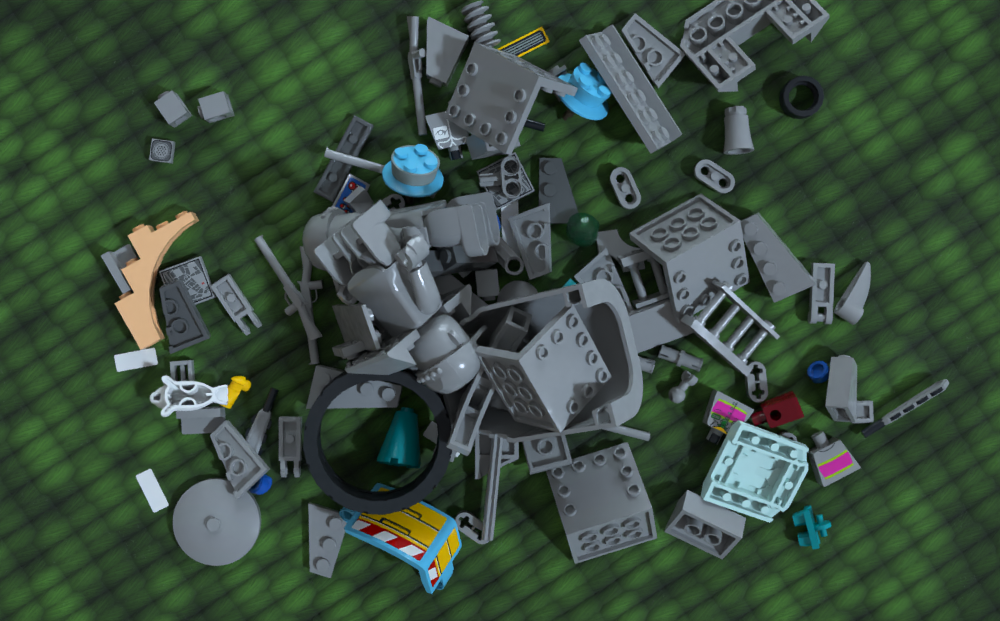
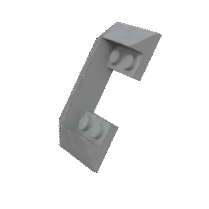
(717, 30)
(394, 351)

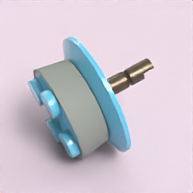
(413, 172)

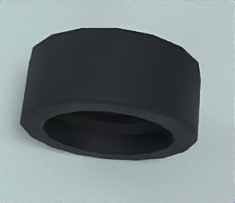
(817, 92)

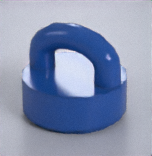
(818, 371)
(261, 485)

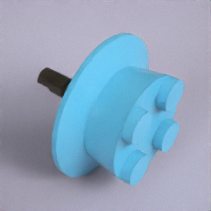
(591, 94)

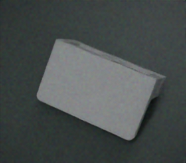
(116, 261)
(201, 420)

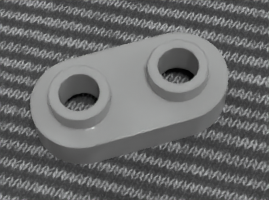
(713, 176)
(627, 187)

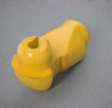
(237, 384)

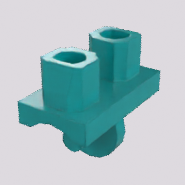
(810, 537)

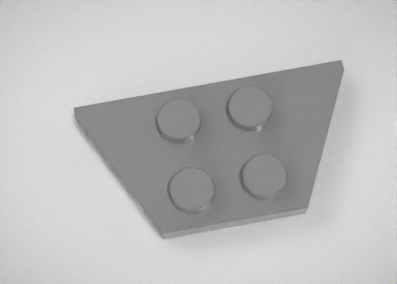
(510, 453)

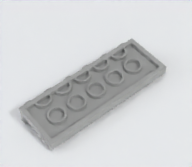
(631, 88)

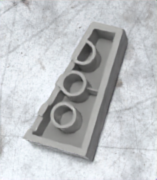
(776, 263)
(363, 395)

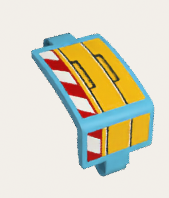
(415, 535)

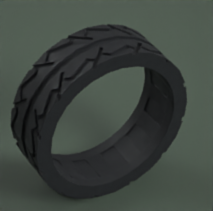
(375, 501)

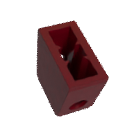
(787, 407)

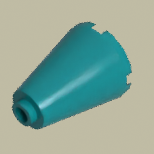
(402, 441)

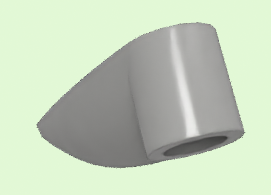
(853, 300)

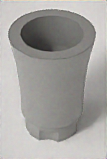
(737, 131)

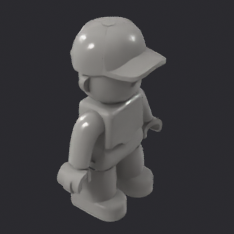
(463, 221)
(401, 295)

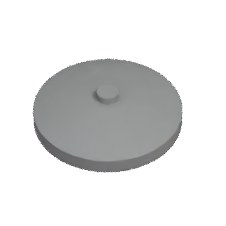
(214, 524)

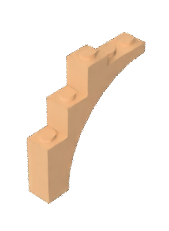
(151, 246)

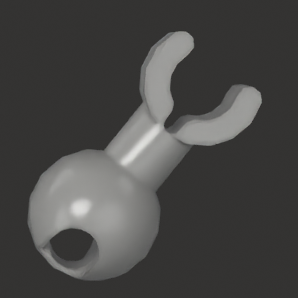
(677, 393)

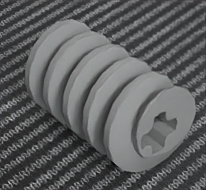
(478, 24)

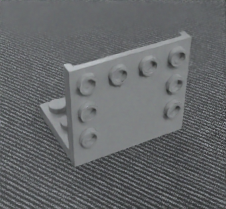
(498, 95)
(695, 247)
(550, 375)
(602, 503)

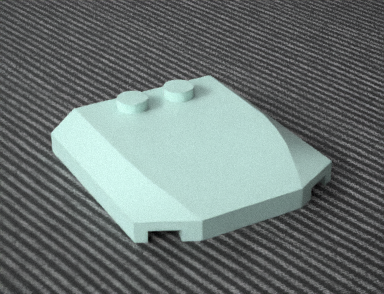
(756, 472)

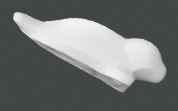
(186, 395)

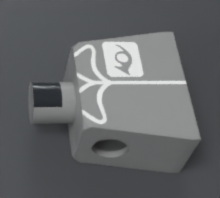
(447, 134)

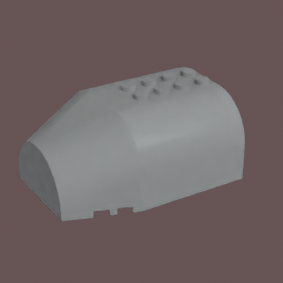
(611, 331)

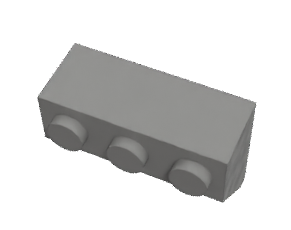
(705, 525)

